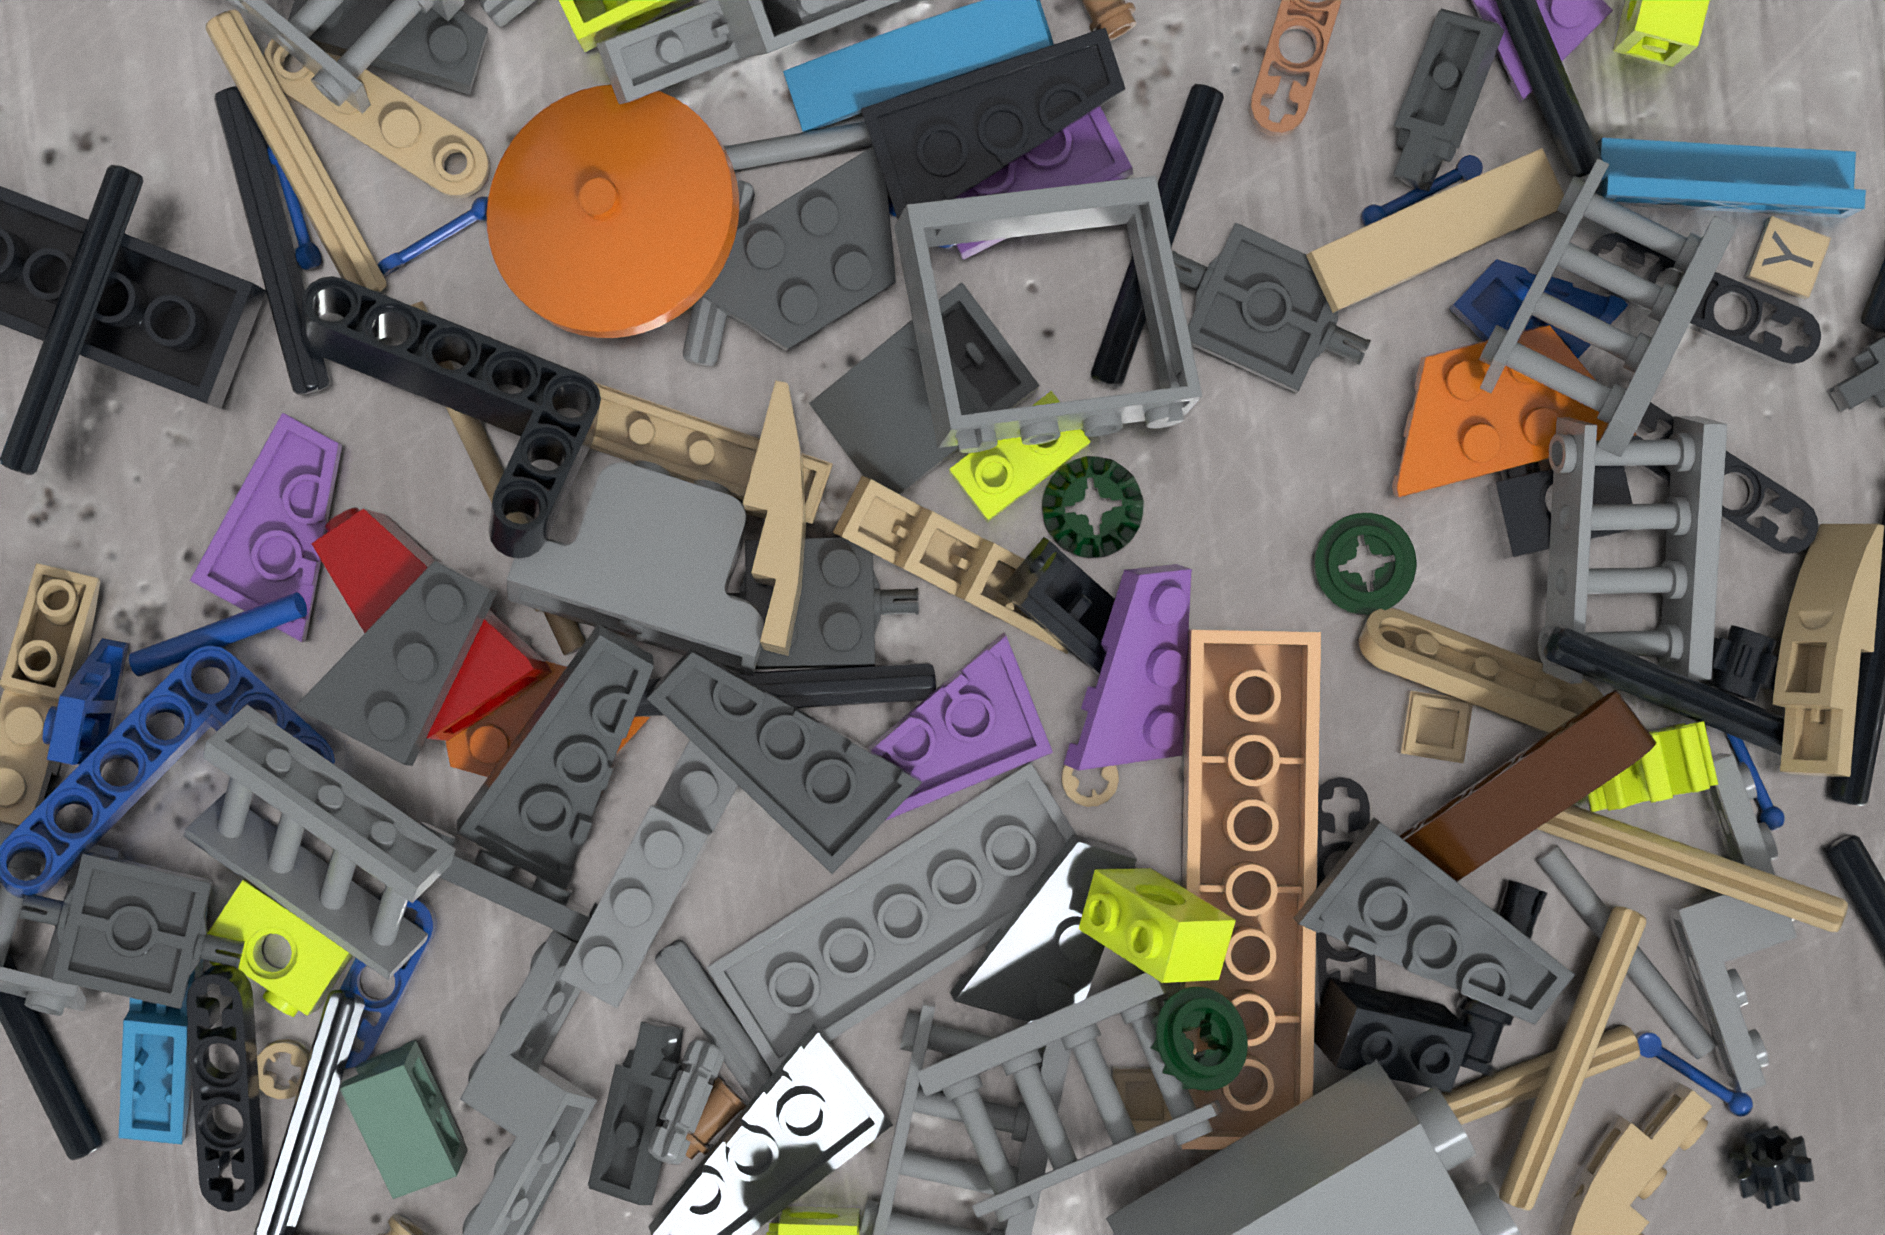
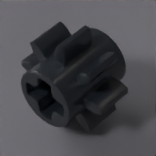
(1743, 663)
(1772, 1167)

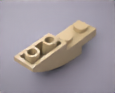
(1822, 645)
(42, 661)
(1631, 1165)

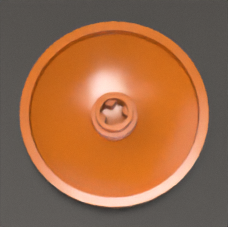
(612, 212)

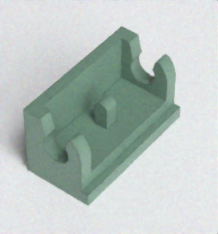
(404, 1120)

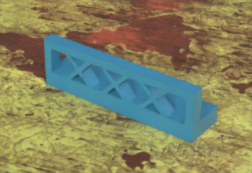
(1730, 178)

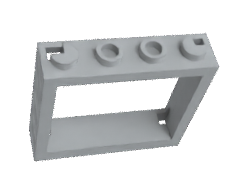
(1041, 212)

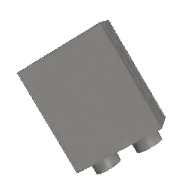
(1331, 1166)

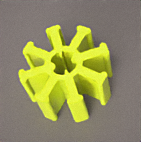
(1674, 766)

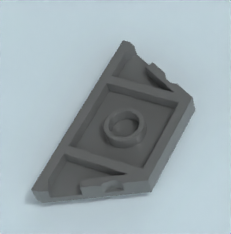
(811, 255)

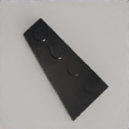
(975, 124)

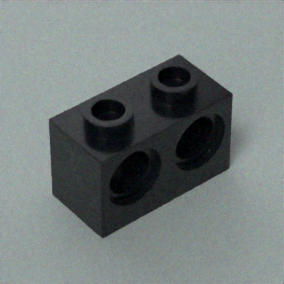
(1407, 1035)

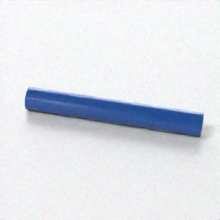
(218, 633)

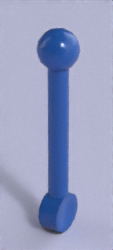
(1466, 169)
(307, 253)
(397, 260)
(1770, 814)
(1651, 1046)

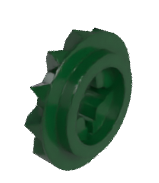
(1073, 530)
(1381, 538)
(1220, 1028)

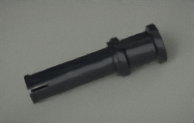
(1521, 908)

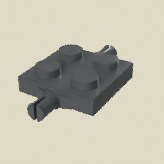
(1263, 309)
(835, 609)
(132, 929)

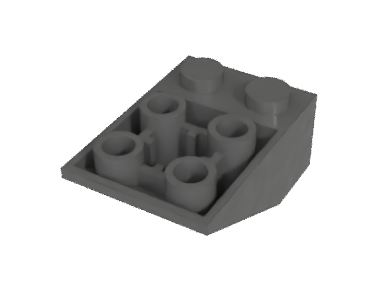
(883, 406)

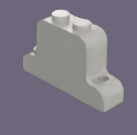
(650, 567)

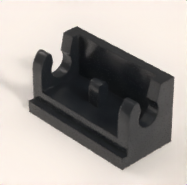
(1062, 602)

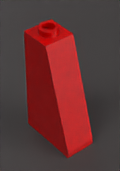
(374, 566)

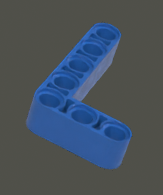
(150, 755)

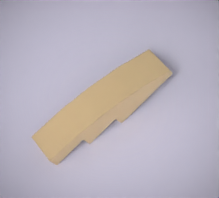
(1436, 230)
(778, 496)
(935, 551)

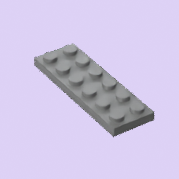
(895, 918)

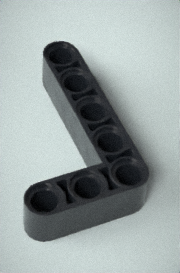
(470, 391)

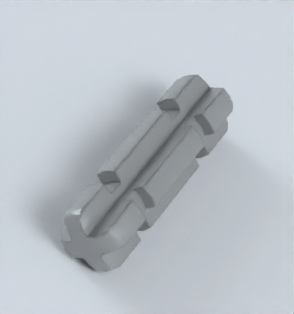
(685, 1102)

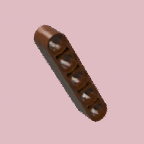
(1532, 787)

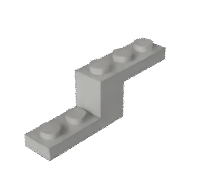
(715, 35)
(650, 877)
(1722, 928)
(526, 1096)

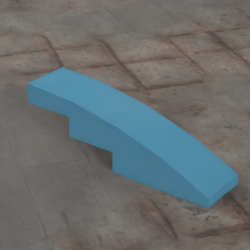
(914, 58)
(156, 1070)

